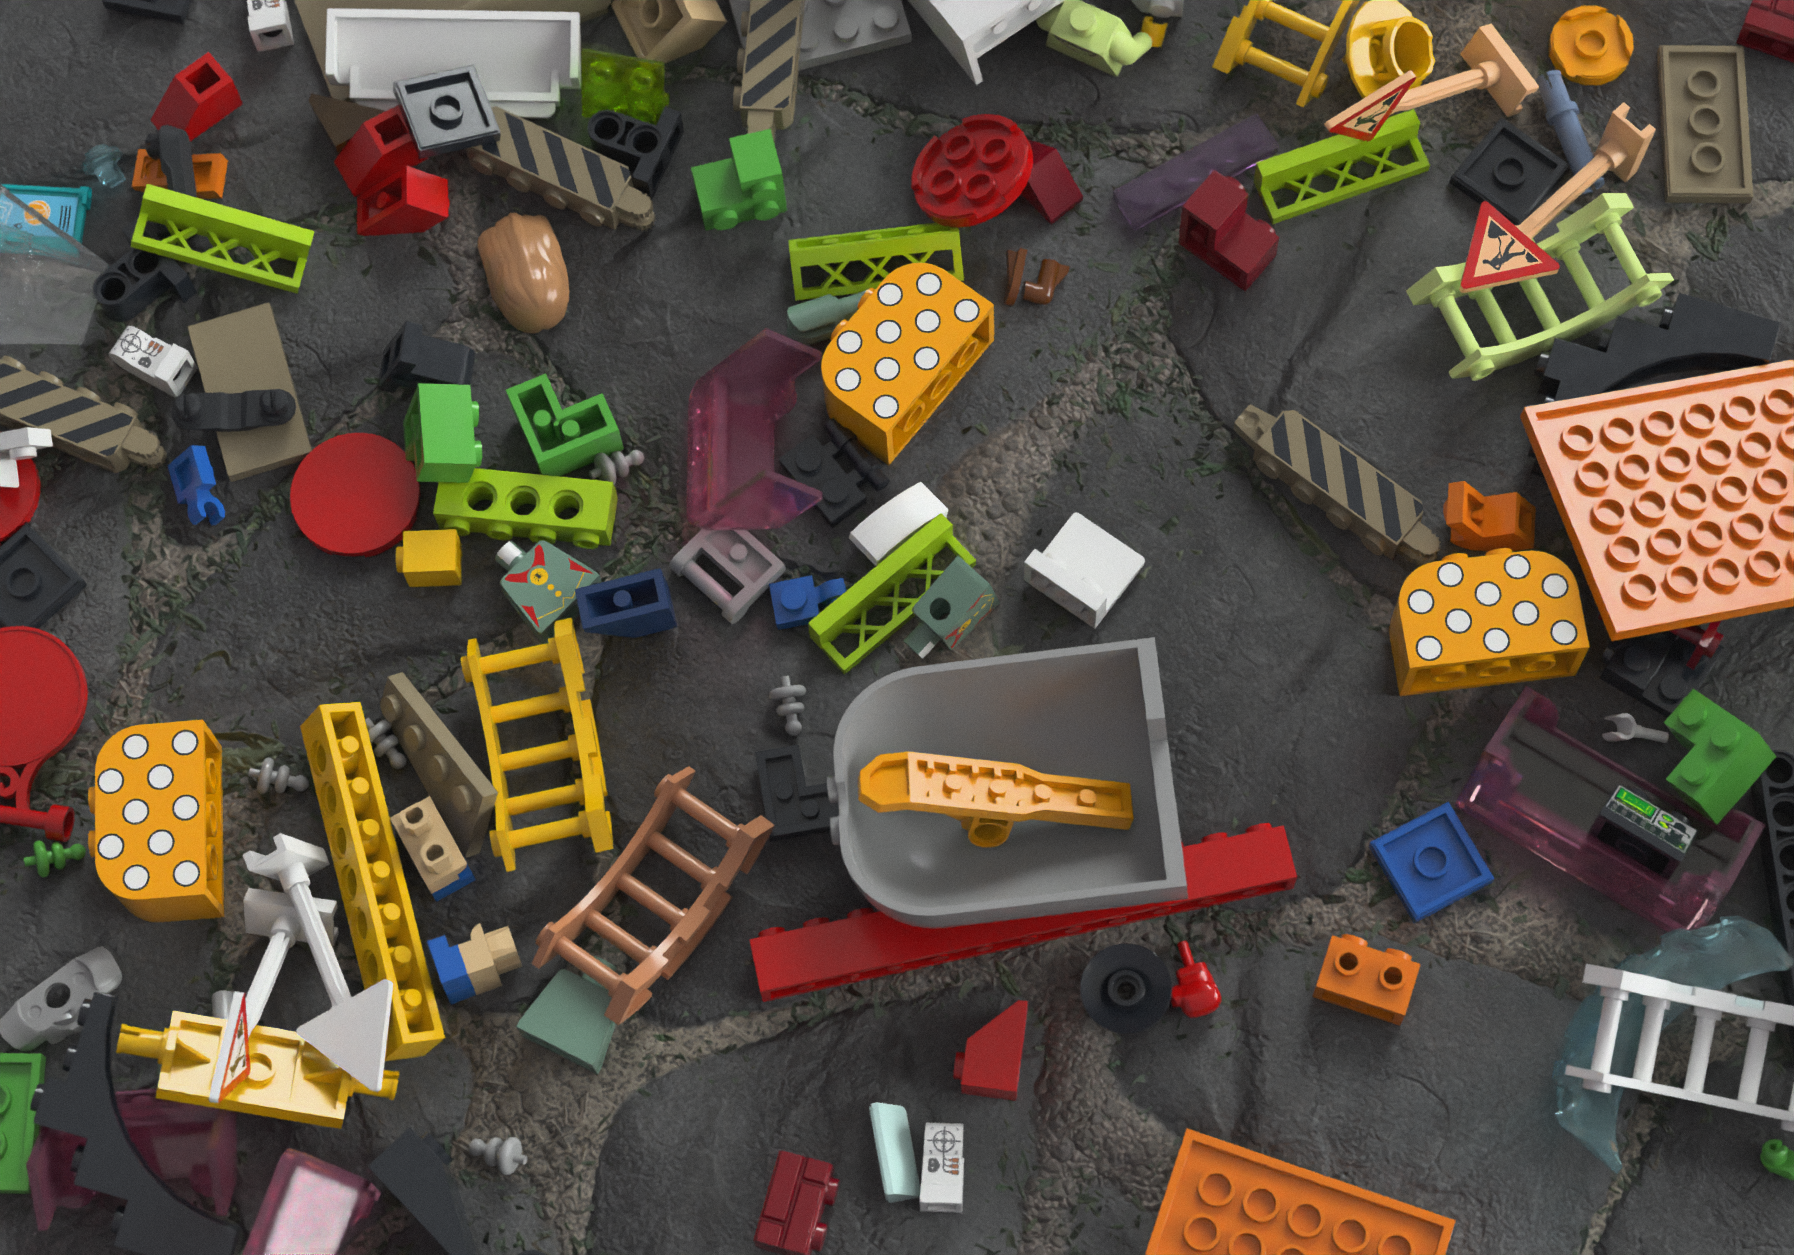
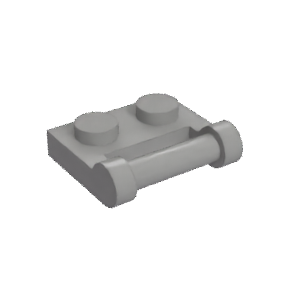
(738, 557)

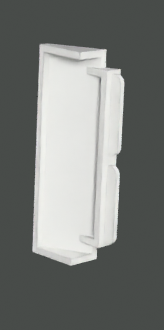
(516, 53)

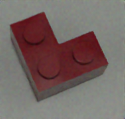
(1222, 233)

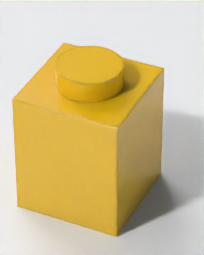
(430, 558)

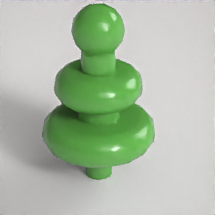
(56, 855)

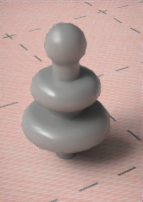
(607, 468)
(789, 708)
(385, 744)
(280, 779)
(496, 1152)

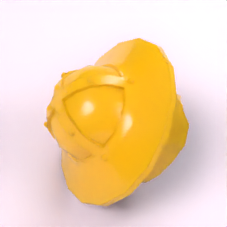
(1386, 44)

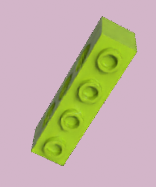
(549, 494)

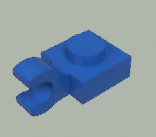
(192, 480)
(799, 601)

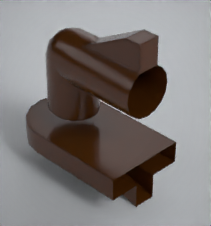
(1049, 277)

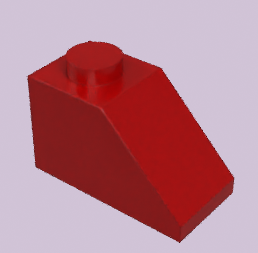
(403, 204)
(994, 1056)

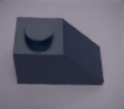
(627, 605)

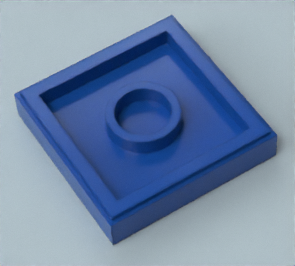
(1431, 862)

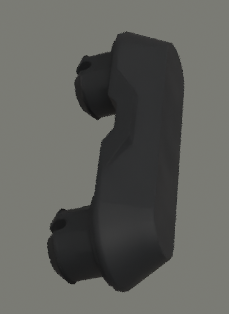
(174, 151)
(233, 410)

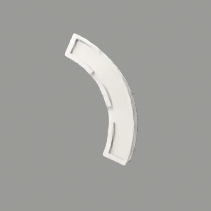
(1708, 1008)

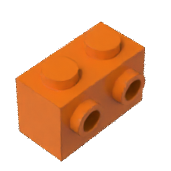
(1367, 978)

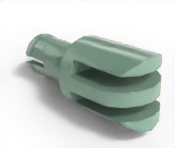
(817, 318)

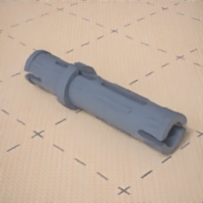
(1563, 116)

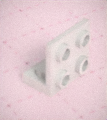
(1083, 569)

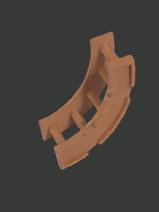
(687, 926)

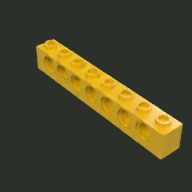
(371, 874)

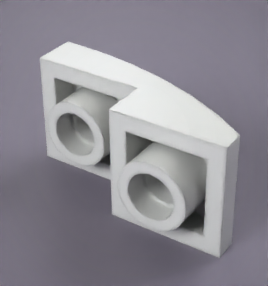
(896, 522)

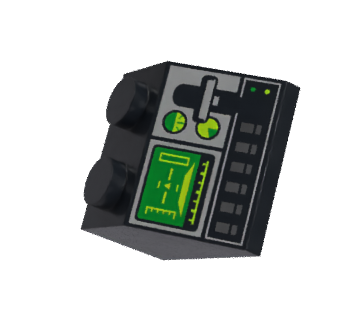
(1644, 830)

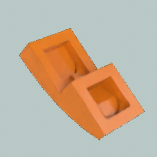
(208, 173)

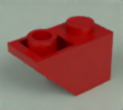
(197, 98)
(377, 151)

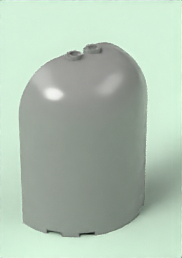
(1050, 710)

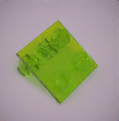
(622, 85)

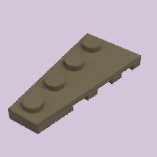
(444, 767)

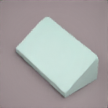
(895, 1152)

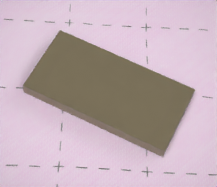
(1704, 124)
(244, 355)

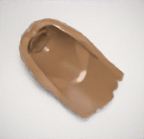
(525, 271)

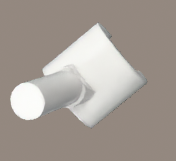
(1628, 729)

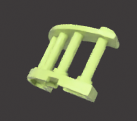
(1599, 216)

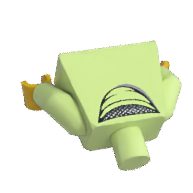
(1098, 36)

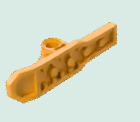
(990, 794)

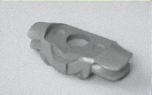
(33, 1021)

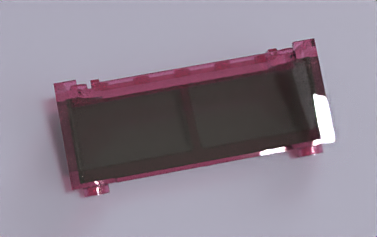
(1548, 794)

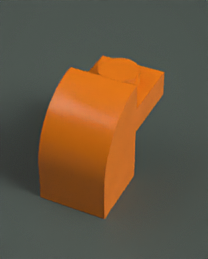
(1489, 520)

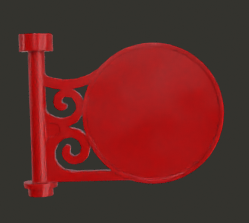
(39, 714)

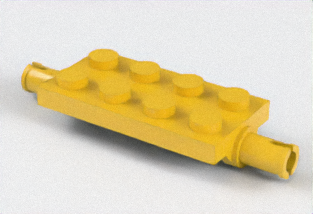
(285, 1078)

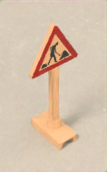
(1491, 66)
(1505, 252)

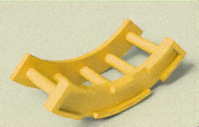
(1238, 49)
(580, 746)

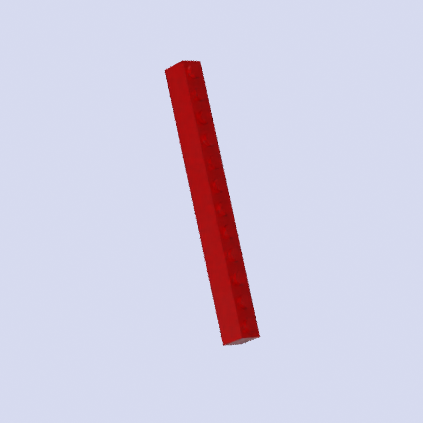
(877, 946)

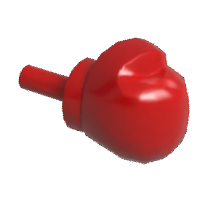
(1196, 988)

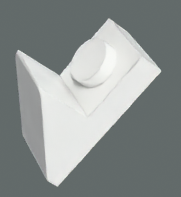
(20, 445)

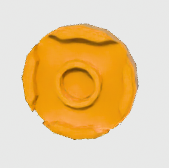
(1590, 45)

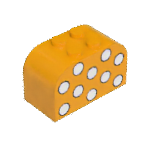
(903, 354)
(1487, 622)
(160, 821)

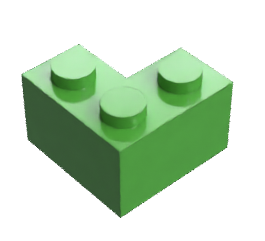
(743, 185)
(442, 433)
(564, 437)
(1722, 756)

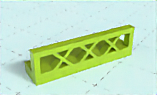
(1335, 153)
(225, 225)
(864, 247)
(875, 587)

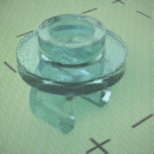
(102, 162)

